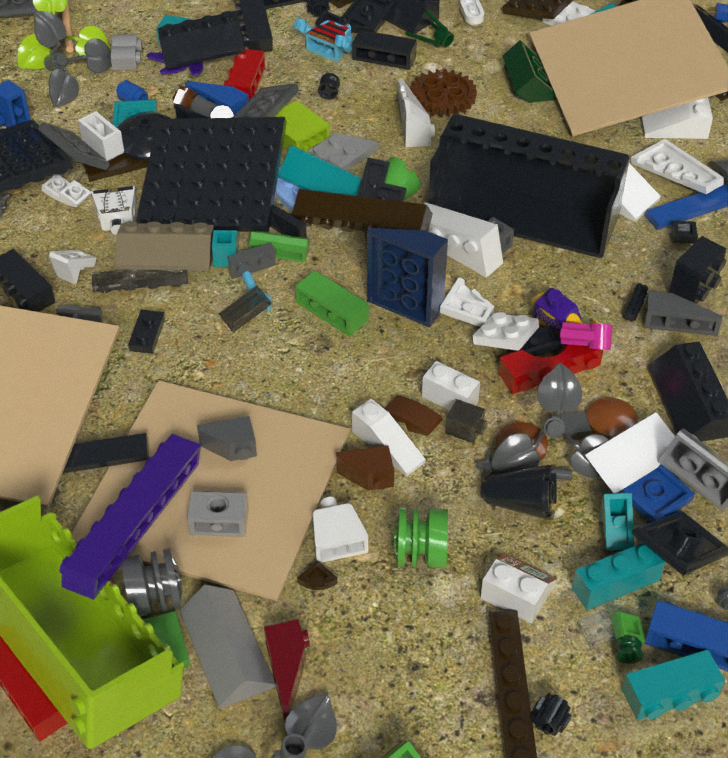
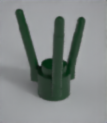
(441, 35)

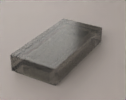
(245, 309)

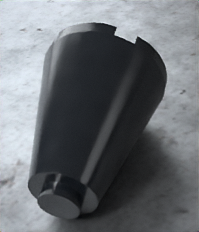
(523, 491)

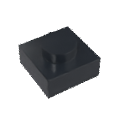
(684, 232)

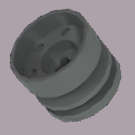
(152, 582)

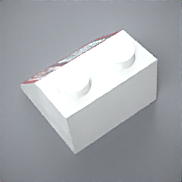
(517, 587)

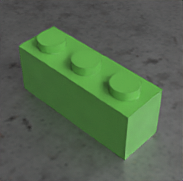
(332, 303)

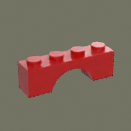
(524, 371)

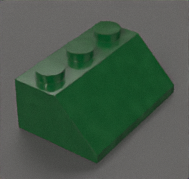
(527, 74)

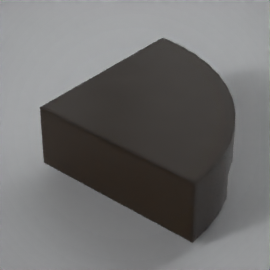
(317, 577)

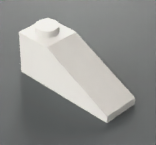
(379, 428)

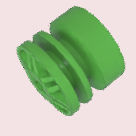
(422, 537)

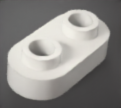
(472, 11)

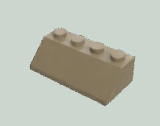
(164, 246)

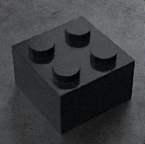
(698, 270)

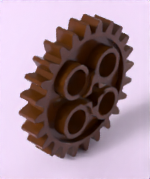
(444, 92)

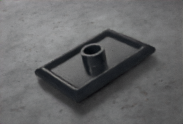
(681, 542)

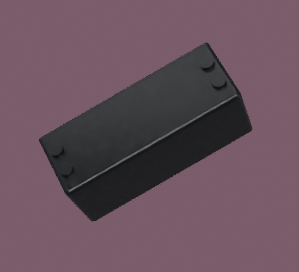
(531, 182)

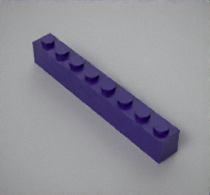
(129, 517)

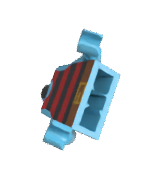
(327, 39)

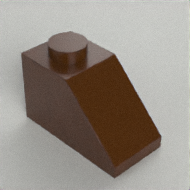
(367, 467)

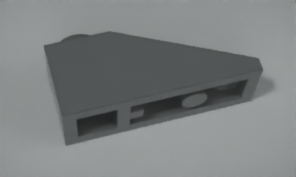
(677, 314)

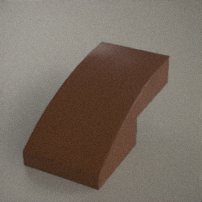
(415, 415)

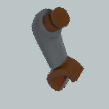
(193, 101)

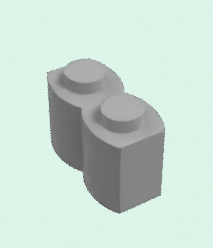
(126, 51)

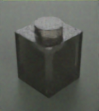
(465, 421)

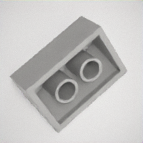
(698, 467)

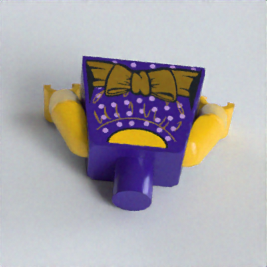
(554, 308)

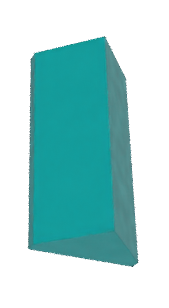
(317, 174)

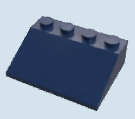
(407, 272)

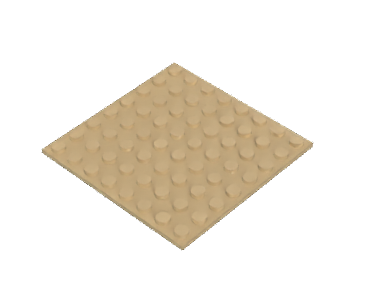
(629, 62)
(45, 391)
(280, 484)

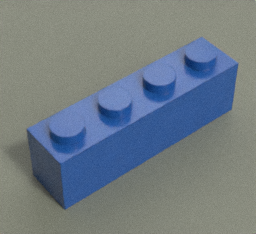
(688, 633)

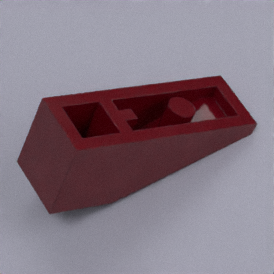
(287, 658)

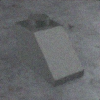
(229, 438)

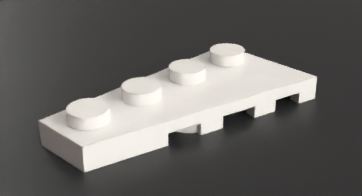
(675, 164)

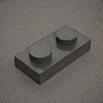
(251, 260)

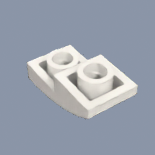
(66, 192)

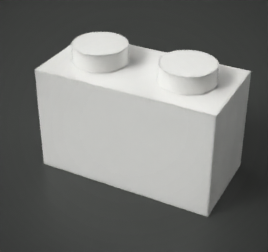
(101, 135)
(445, 385)

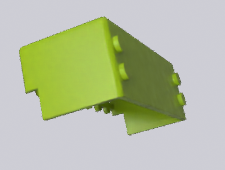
(77, 647)

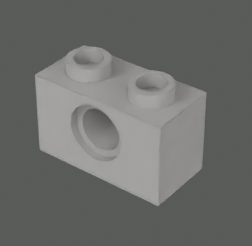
(218, 514)

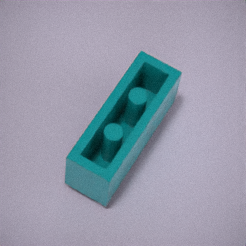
(617, 575)
(673, 685)

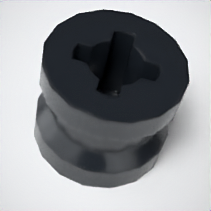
(325, 90)

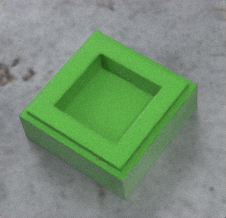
(627, 626)

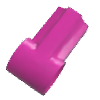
(593, 335)

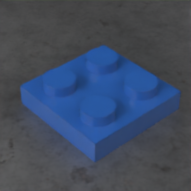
(658, 494)

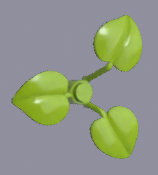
(32, 53)

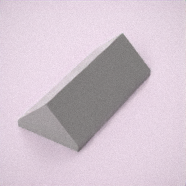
(225, 646)

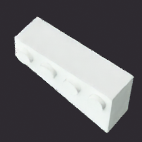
(469, 239)

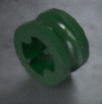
(628, 650)

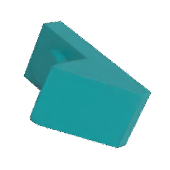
(617, 521)

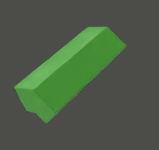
(285, 246)

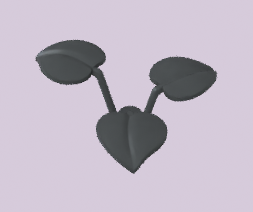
(49, 32)
(557, 392)
(307, 725)

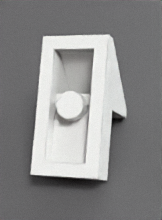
(70, 262)

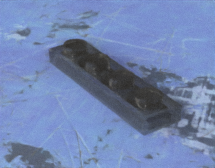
(134, 278)

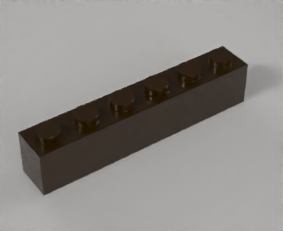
(359, 212)

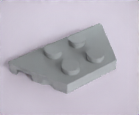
(345, 150)

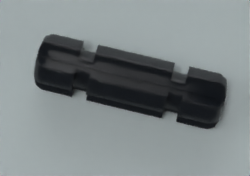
(635, 302)

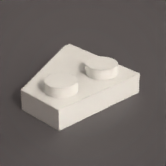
(466, 305)

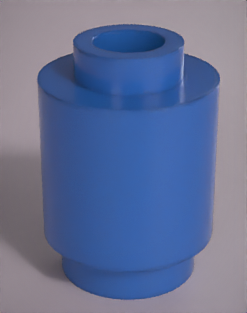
(130, 92)

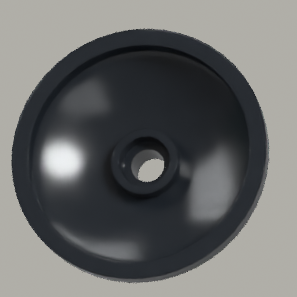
(139, 133)

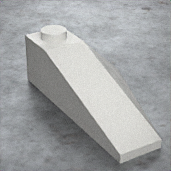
(414, 118)

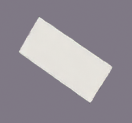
(631, 453)

